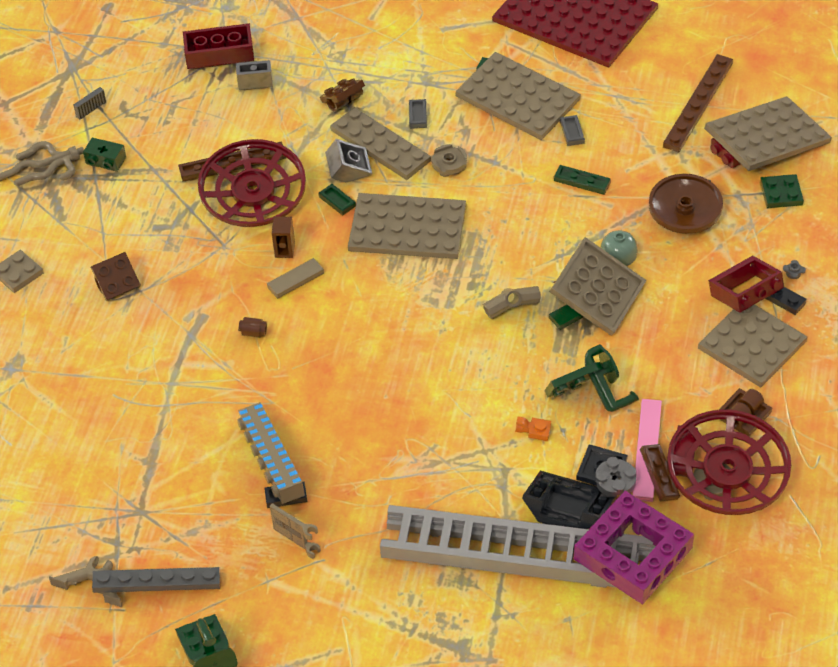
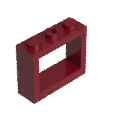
(722, 284)

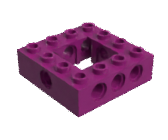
(635, 580)

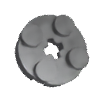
(617, 467)

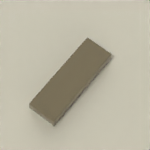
(295, 278)

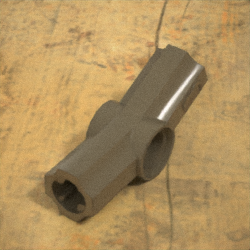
(522, 296)

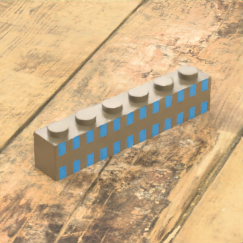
(270, 453)

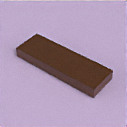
(659, 473)

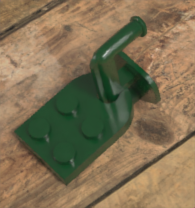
(595, 372)
(206, 643)

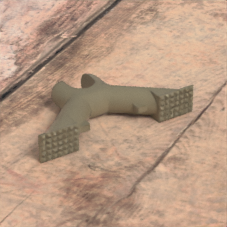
(74, 577)

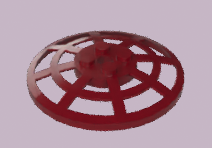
(251, 177)
(729, 454)

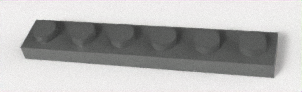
(155, 579)

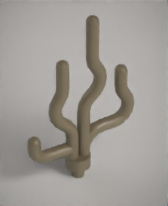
(57, 159)

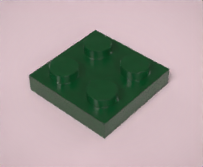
(781, 191)

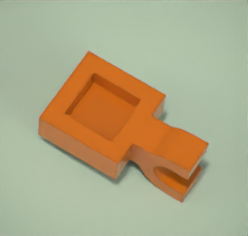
(537, 428)

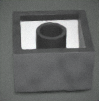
(347, 161)

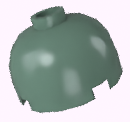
(621, 246)

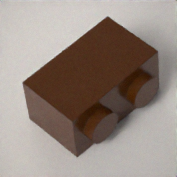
(283, 237)

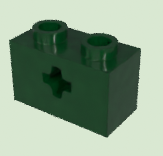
(104, 154)

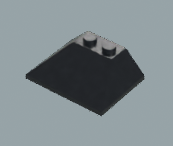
(565, 501)

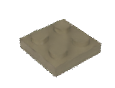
(19, 271)

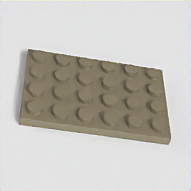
(518, 95)
(767, 133)
(407, 225)

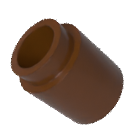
(252, 327)

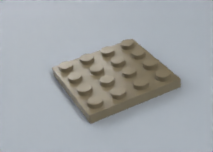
(597, 286)
(752, 343)

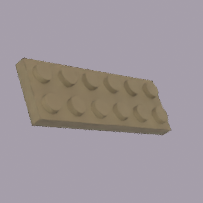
(381, 143)

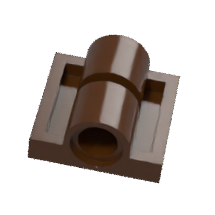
(342, 94)
(115, 276)
(749, 402)

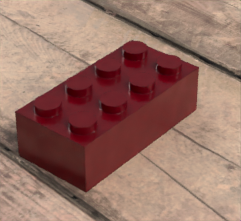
(218, 46)

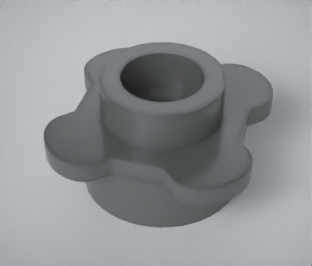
(794, 269)

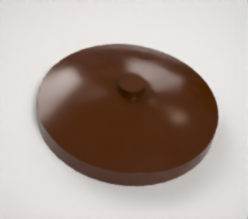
(685, 203)

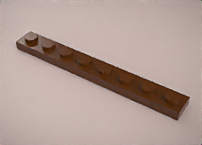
(697, 103)

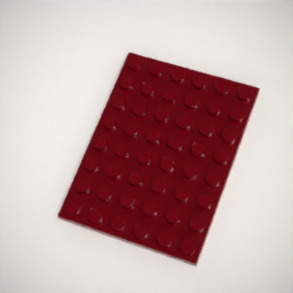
(583, 27)

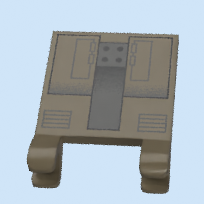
(294, 529)

